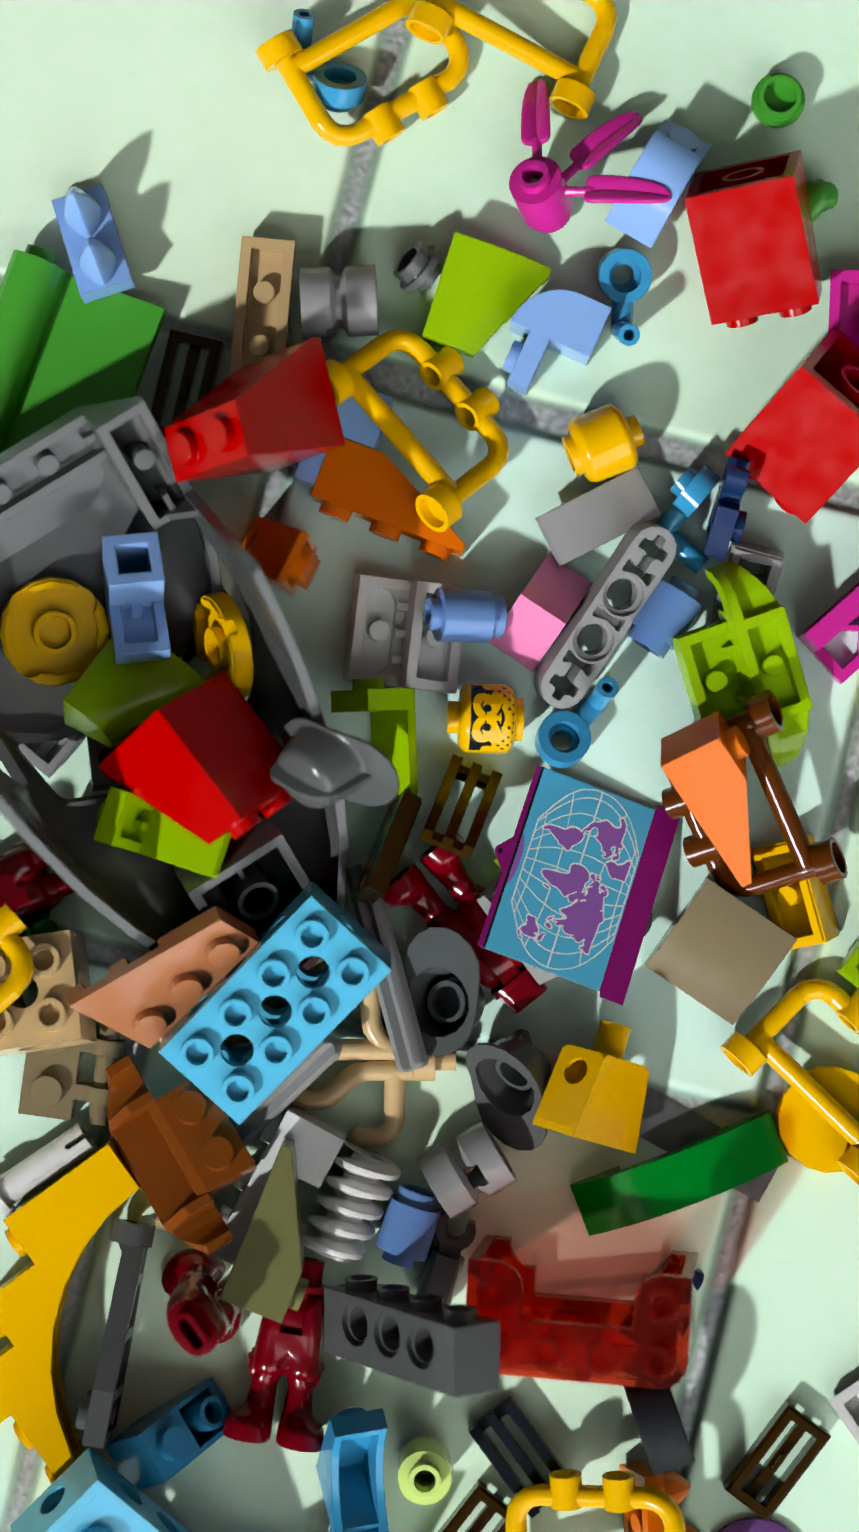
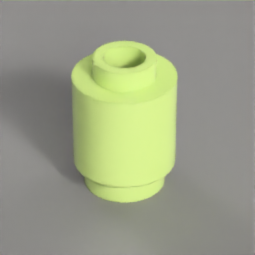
(428, 1455)

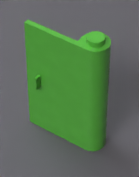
(62, 350)

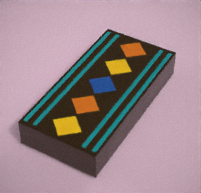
(387, 848)

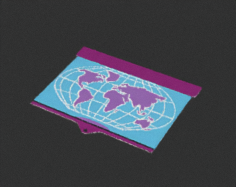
(578, 883)

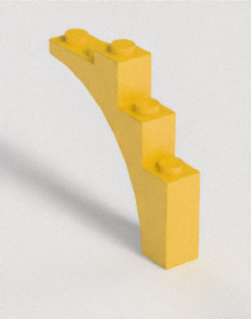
(54, 1233)

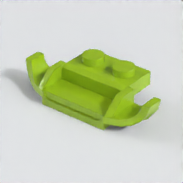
(746, 655)

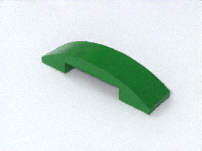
(680, 1176)

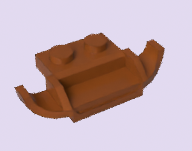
(178, 1152)

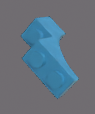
(353, 1471)

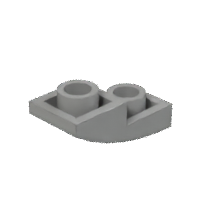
(597, 516)

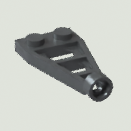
(101, 1406)

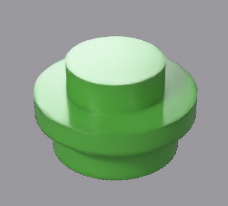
(777, 100)

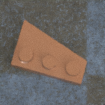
(162, 986)

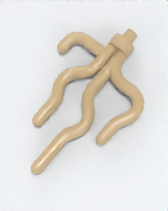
(379, 1066)

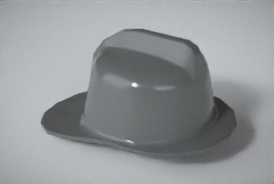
(329, 766)
(444, 988)
(508, 1088)

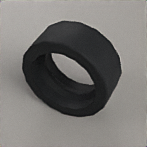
(659, 1428)

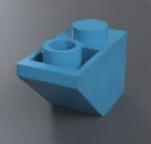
(170, 1435)

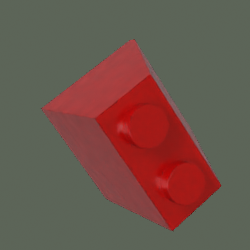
(754, 239)
(259, 418)
(808, 431)
(203, 762)

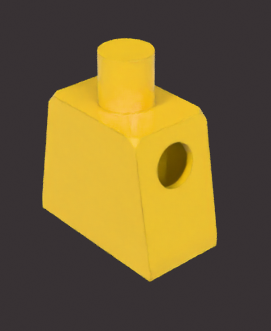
(596, 1092)

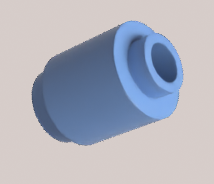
(465, 615)
(665, 615)
(408, 1225)

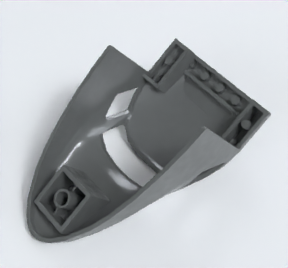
(61, 492)

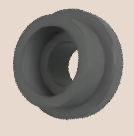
(418, 267)

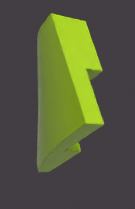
(479, 293)
(117, 699)

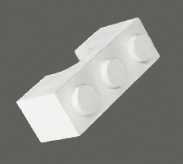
(316, 1150)

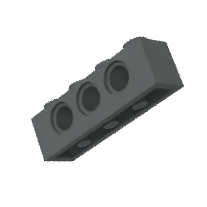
(412, 1336)

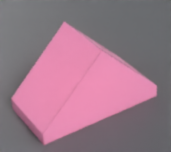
(541, 612)

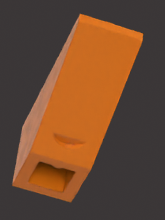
(371, 487)
(283, 554)

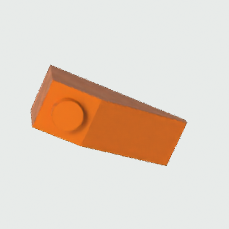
(710, 775)

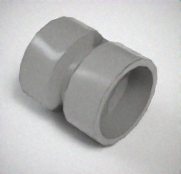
(339, 301)
(452, 1183)

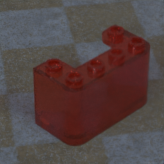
(585, 1336)

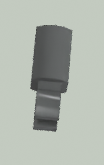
(445, 1262)

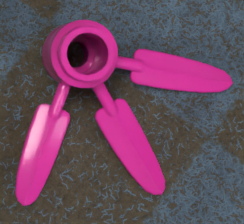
(542, 187)

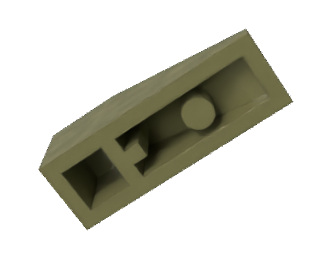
(272, 1252)

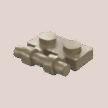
(53, 1082)

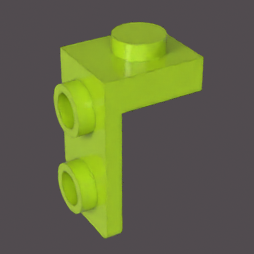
(391, 723)
(140, 828)

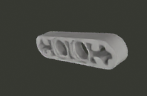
(612, 619)

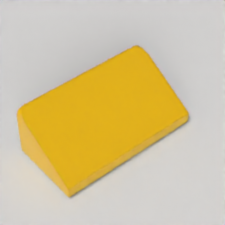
(799, 908)

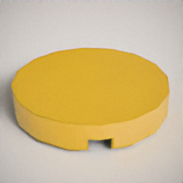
(53, 630)
(223, 640)
(805, 1131)

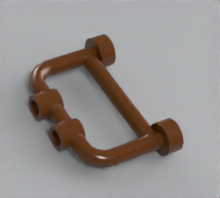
(819, 859)

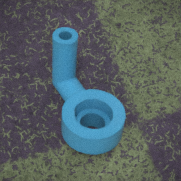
(336, 83)
(624, 294)
(690, 492)
(574, 726)

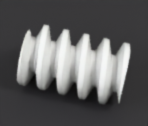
(352, 1204)

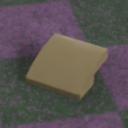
(720, 951)

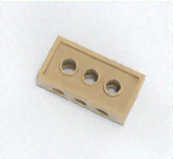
(49, 1022)

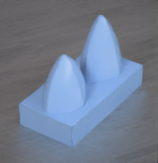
(93, 243)

